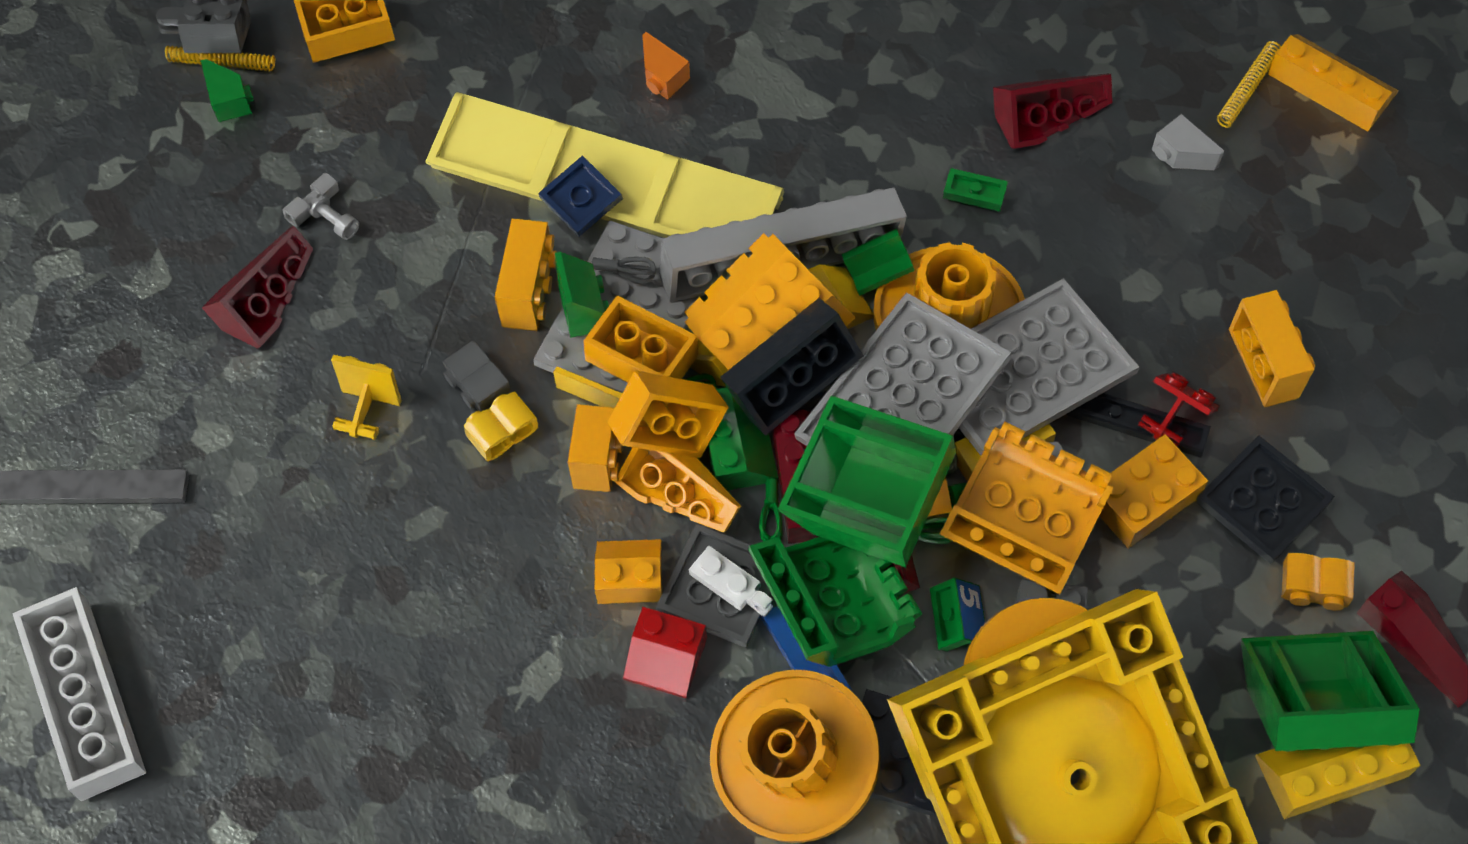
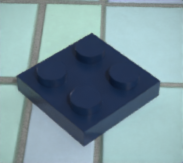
(580, 196)

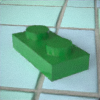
(975, 189)

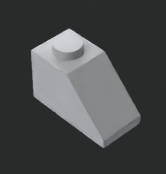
(1186, 146)

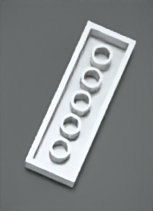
(78, 694)

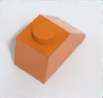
(664, 67)

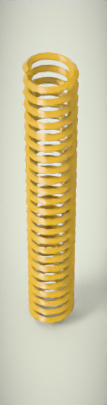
(222, 58)
(1249, 92)

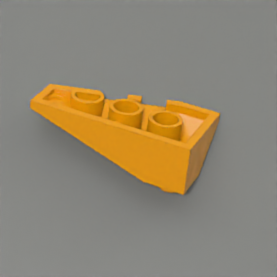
(678, 486)

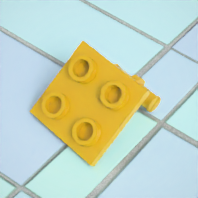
(370, 384)

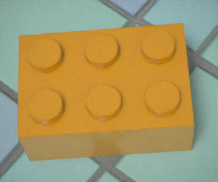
(343, 26)
(525, 275)
(639, 340)
(1271, 348)
(667, 414)
(1150, 490)

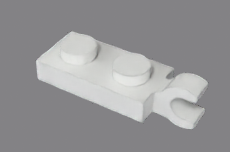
(730, 581)

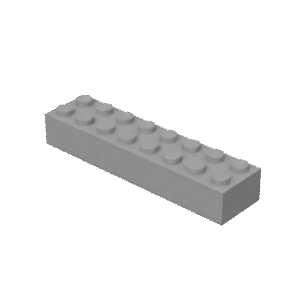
(811, 233)

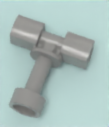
(317, 205)

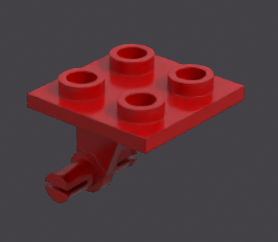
(1178, 386)

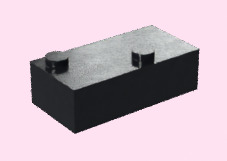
(792, 366)

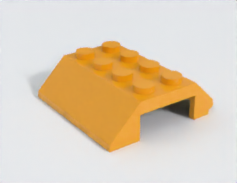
(756, 301)
(1028, 507)

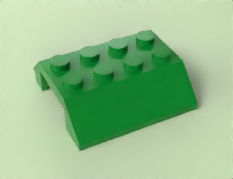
(836, 598)

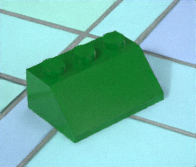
(739, 450)

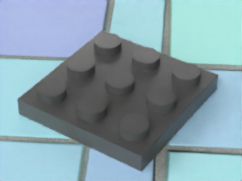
(695, 602)

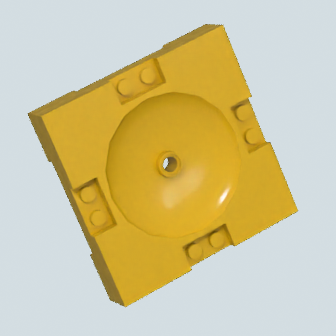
(1083, 696)

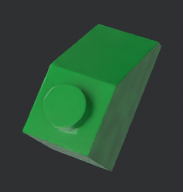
(226, 91)

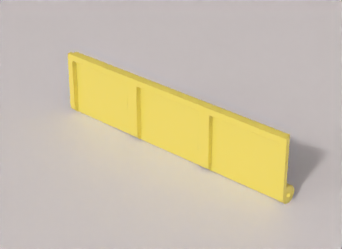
(529, 151)

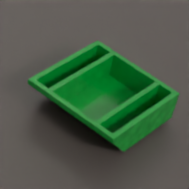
(868, 480)
(1328, 691)

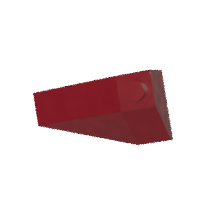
(1041, 108)
(257, 295)
(1417, 631)

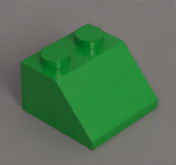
(579, 293)

